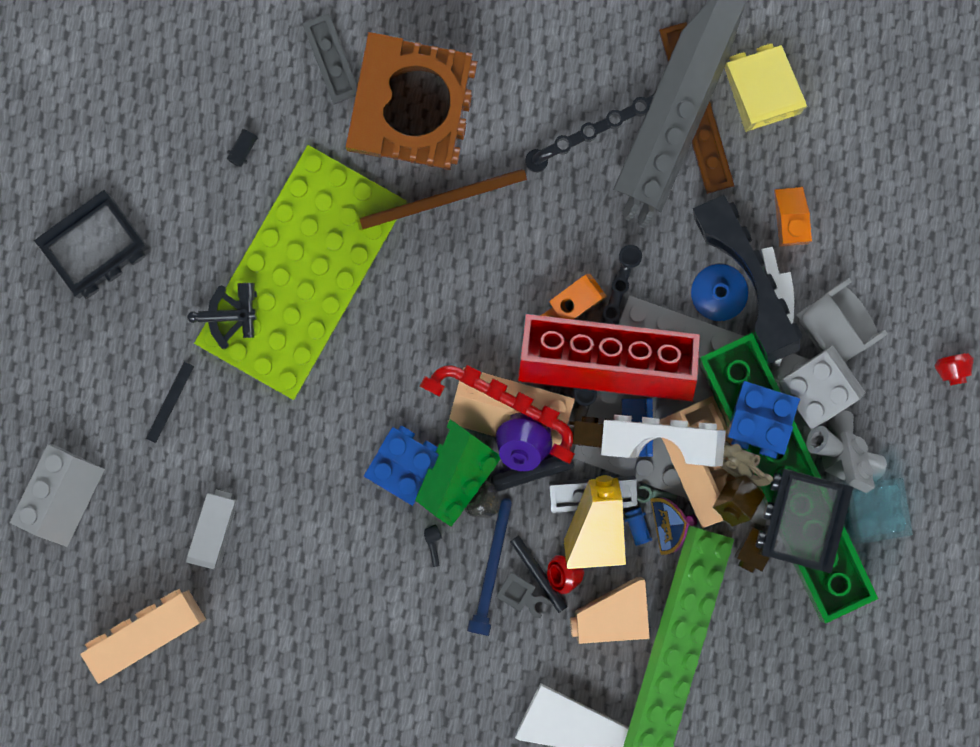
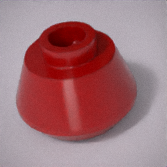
(955, 368)
(561, 578)

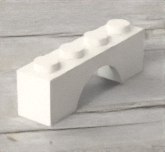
(697, 445)

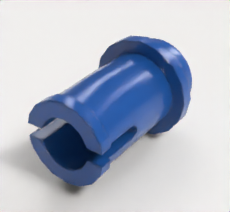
(638, 526)

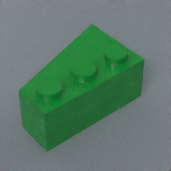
(457, 474)

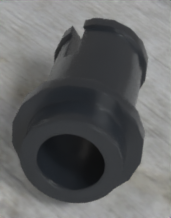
(242, 148)

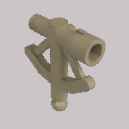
(742, 462)

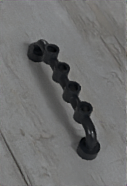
(537, 159)
(629, 258)

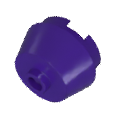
(523, 442)

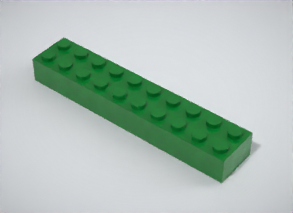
(848, 584)

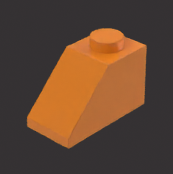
(792, 217)

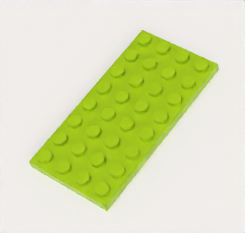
(304, 270)

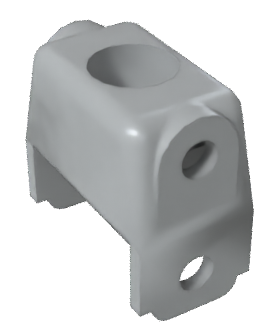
(840, 321)

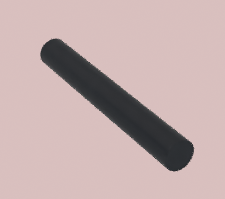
(170, 401)
(538, 573)

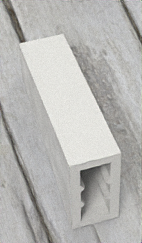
(563, 722)

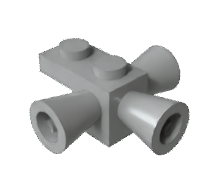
(846, 453)

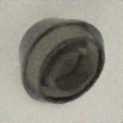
(485, 502)

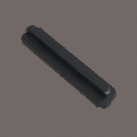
(515, 478)

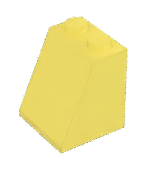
(764, 87)

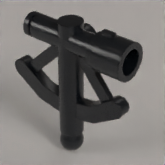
(243, 314)

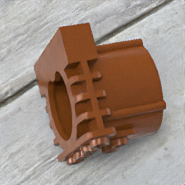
(383, 61)

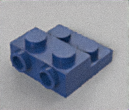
(762, 419)
(402, 464)

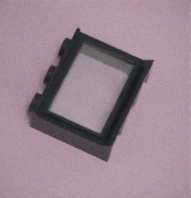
(92, 245)
(804, 520)

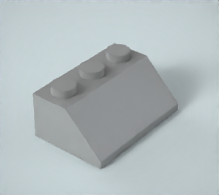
(57, 495)

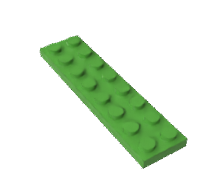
(679, 639)

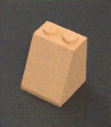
(614, 616)

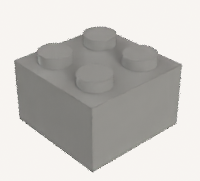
(823, 387)

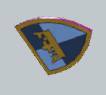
(670, 524)

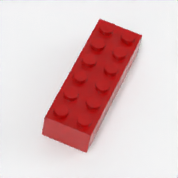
(609, 357)

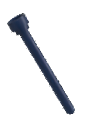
(480, 622)

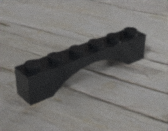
(722, 230)

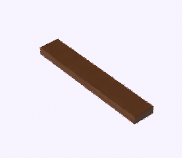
(707, 140)
(441, 199)

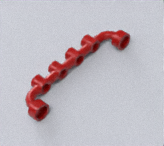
(497, 391)

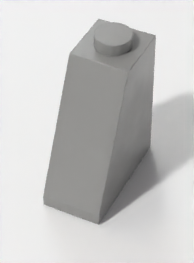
(212, 530)

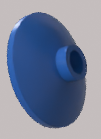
(709, 303)

